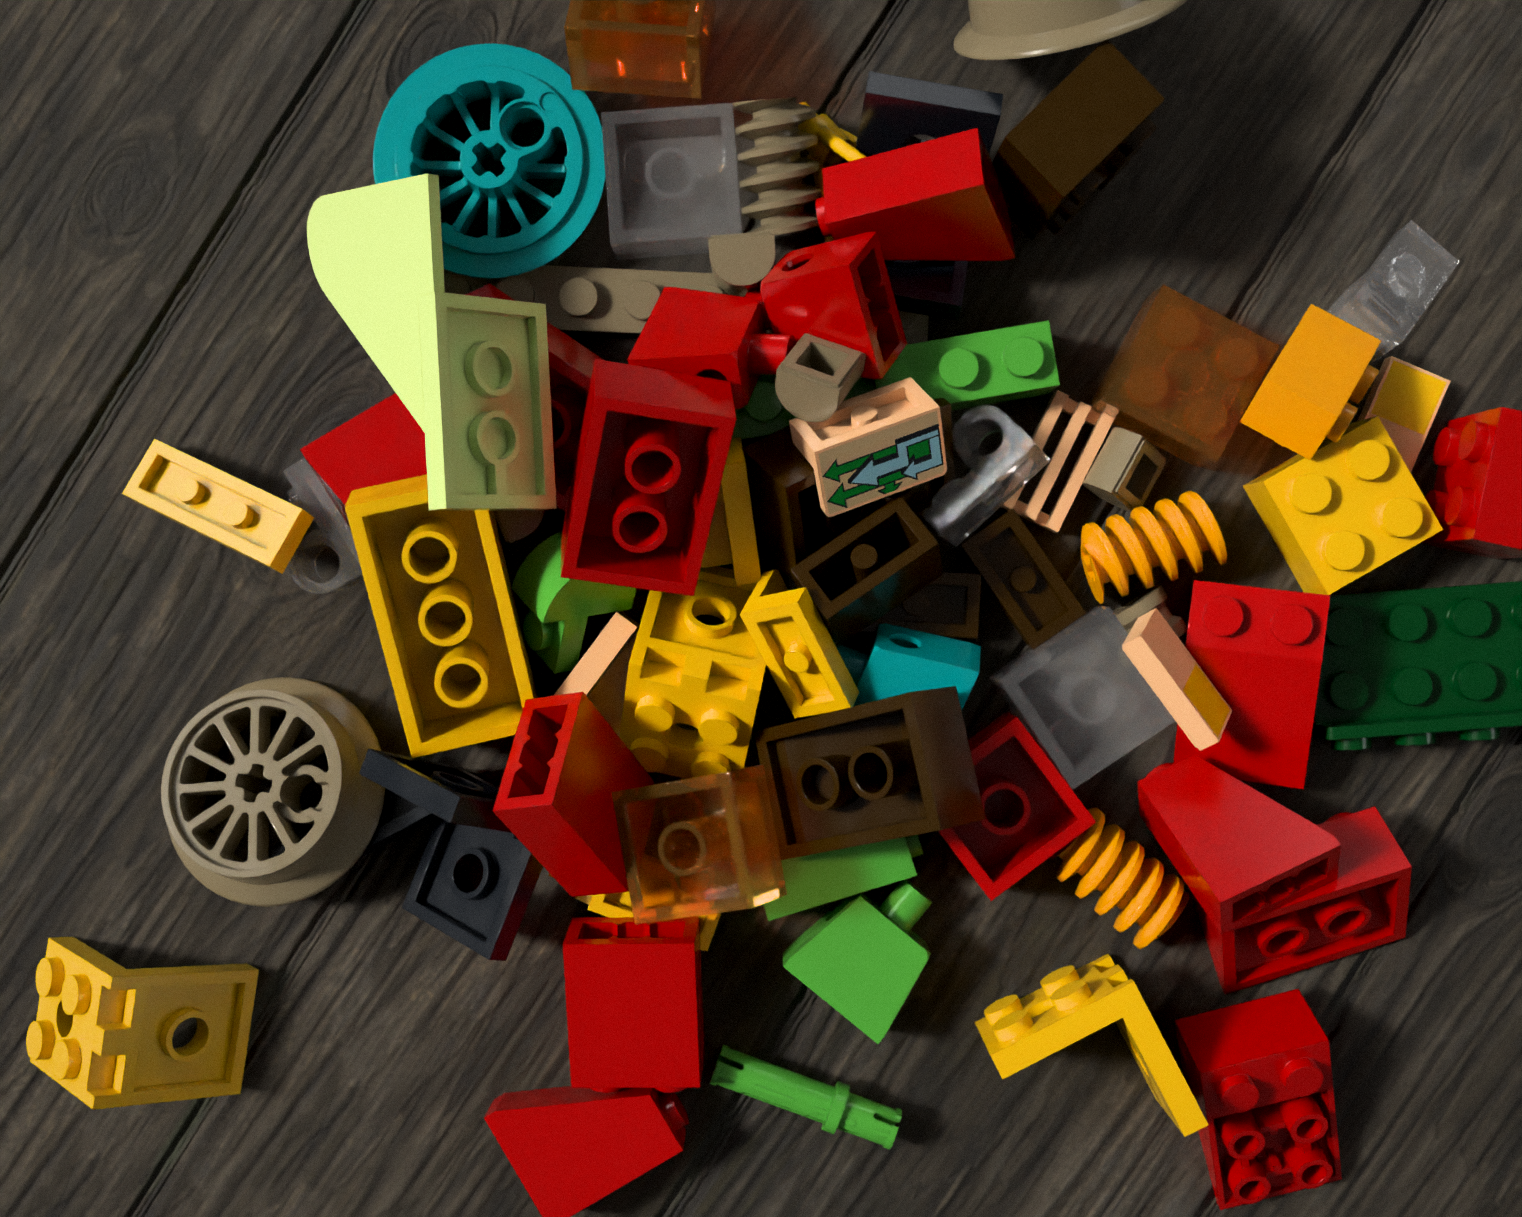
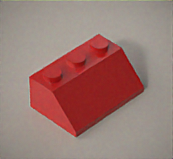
(1334, 921)

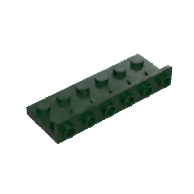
(1421, 665)

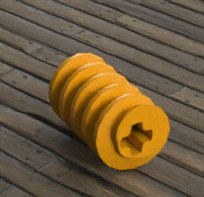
(1150, 542)
(1123, 880)

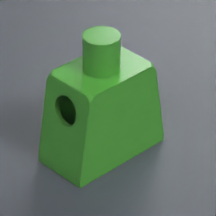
(864, 956)

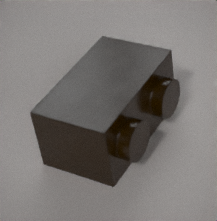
(870, 569)

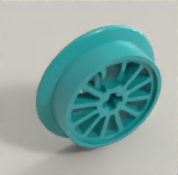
(539, 93)

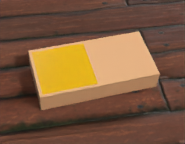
(1406, 404)
(1177, 679)

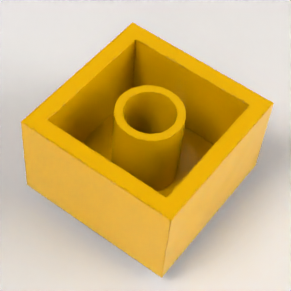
(1343, 508)

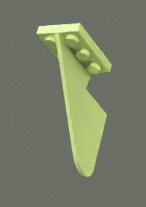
(457, 361)

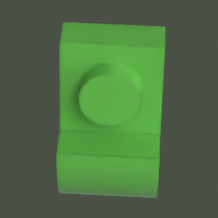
(561, 605)

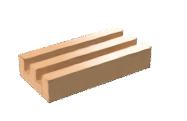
(1080, 413)

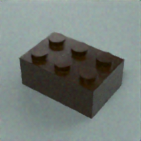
(1076, 141)

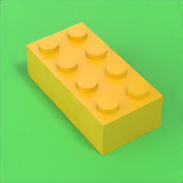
(442, 616)

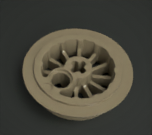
(1050, 26)
(340, 822)

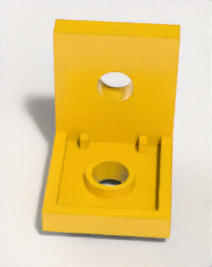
(694, 678)
(1075, 1006)
(112, 1027)

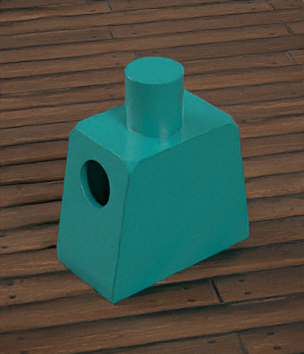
(911, 661)

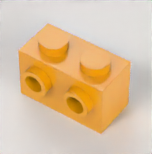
(1312, 382)

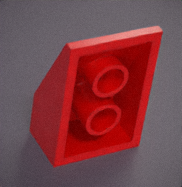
(1266, 663)

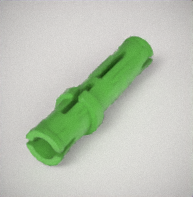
(807, 1097)

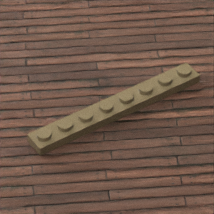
(612, 299)

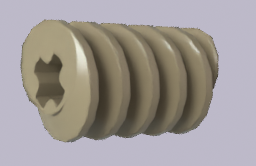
(778, 165)

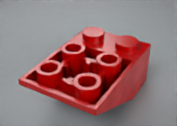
(1266, 1095)

